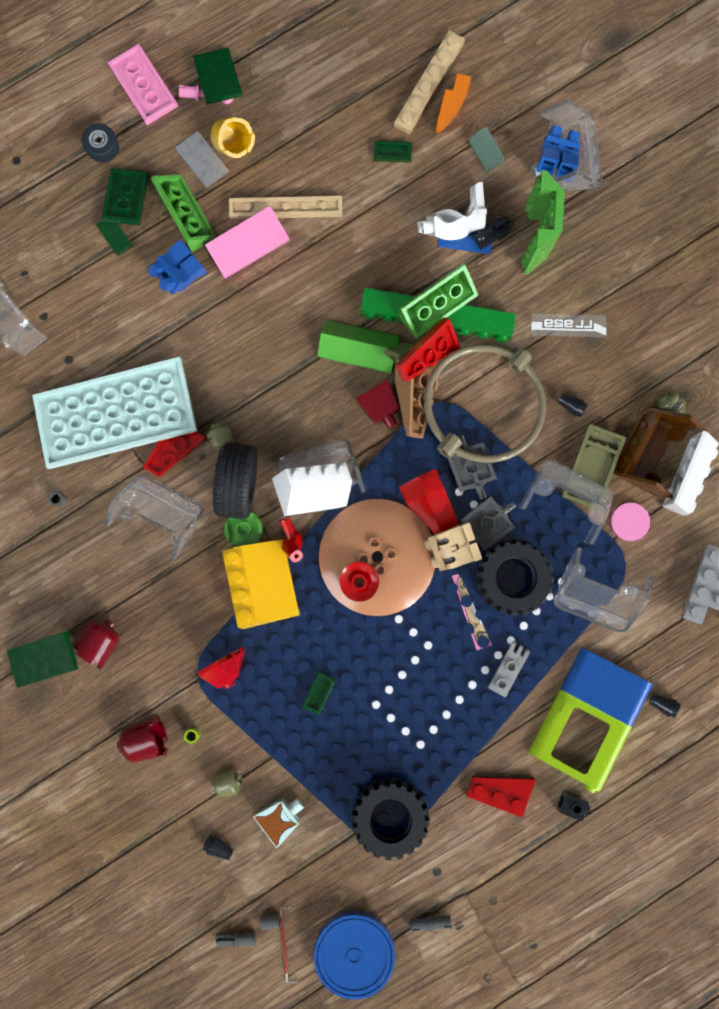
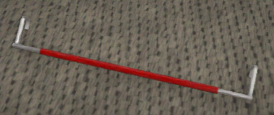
(284, 945)

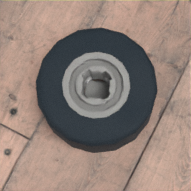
(107, 146)

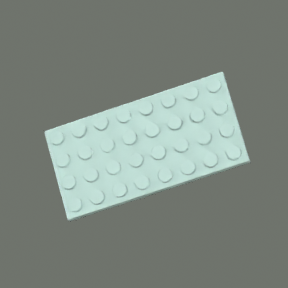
(114, 413)

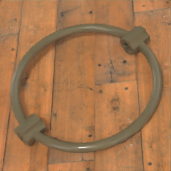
(518, 362)

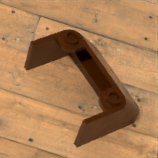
(647, 444)

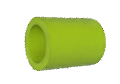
(187, 738)

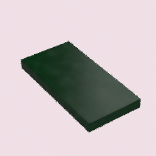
(42, 659)

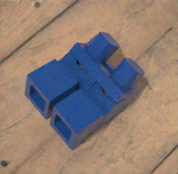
(559, 152)
(169, 272)

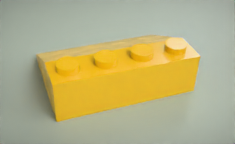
(260, 583)

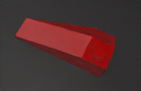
(430, 501)
(224, 670)

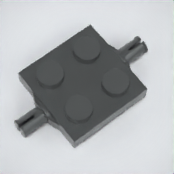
(470, 473)
(489, 522)

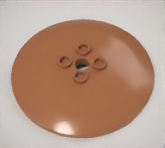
(383, 528)

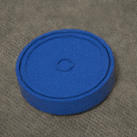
(354, 954)

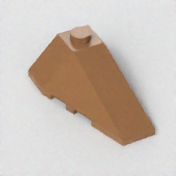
(412, 402)

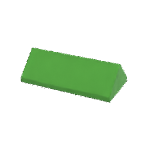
(184, 210)
(438, 301)
(356, 346)

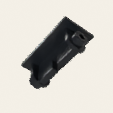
(492, 232)

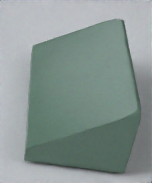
(486, 149)

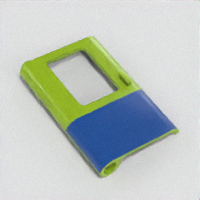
(603, 692)

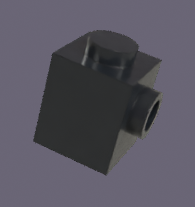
(573, 806)

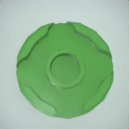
(245, 531)

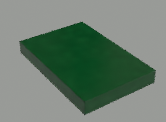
(217, 76)
(125, 196)

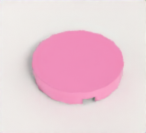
(630, 522)

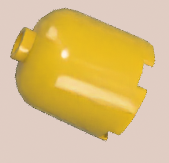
(232, 136)

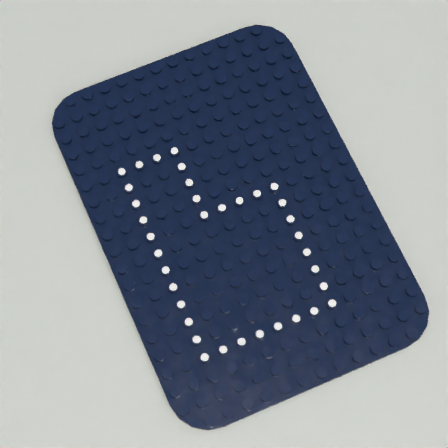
(410, 681)

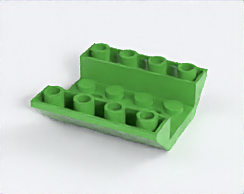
(546, 205)

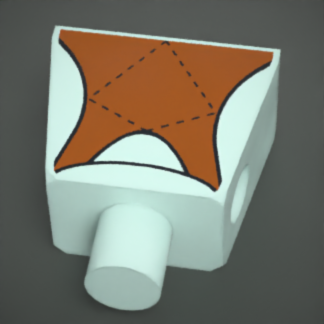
(279, 819)

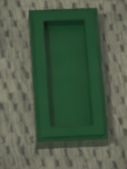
(392, 151)
(115, 237)
(318, 693)

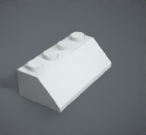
(691, 473)
(313, 488)

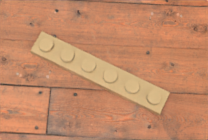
(429, 82)
(287, 206)

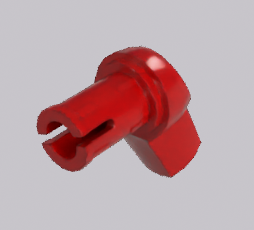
(293, 540)

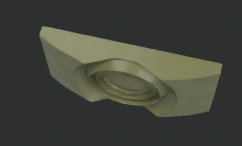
(596, 457)

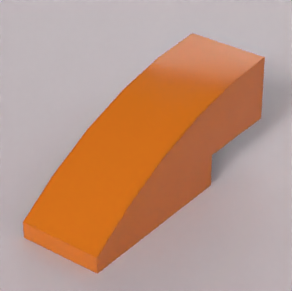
(453, 101)

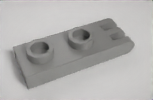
(508, 669)

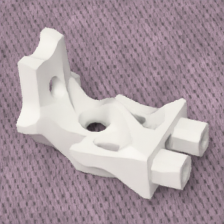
(451, 224)

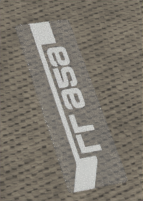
(568, 325)

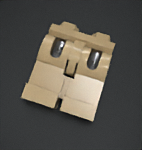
(446, 551)

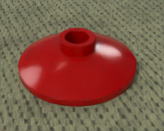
(349, 584)

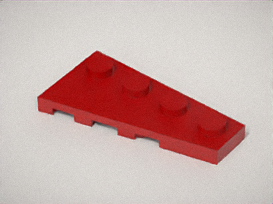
(430, 349)

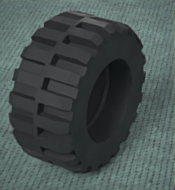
(540, 572)
(400, 843)

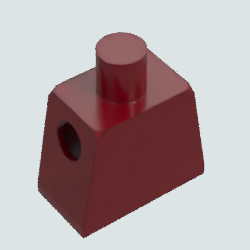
(379, 404)

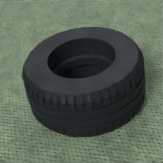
(235, 480)

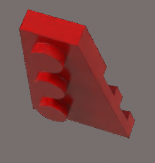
(171, 451)
(502, 793)

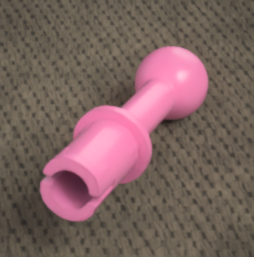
(194, 92)

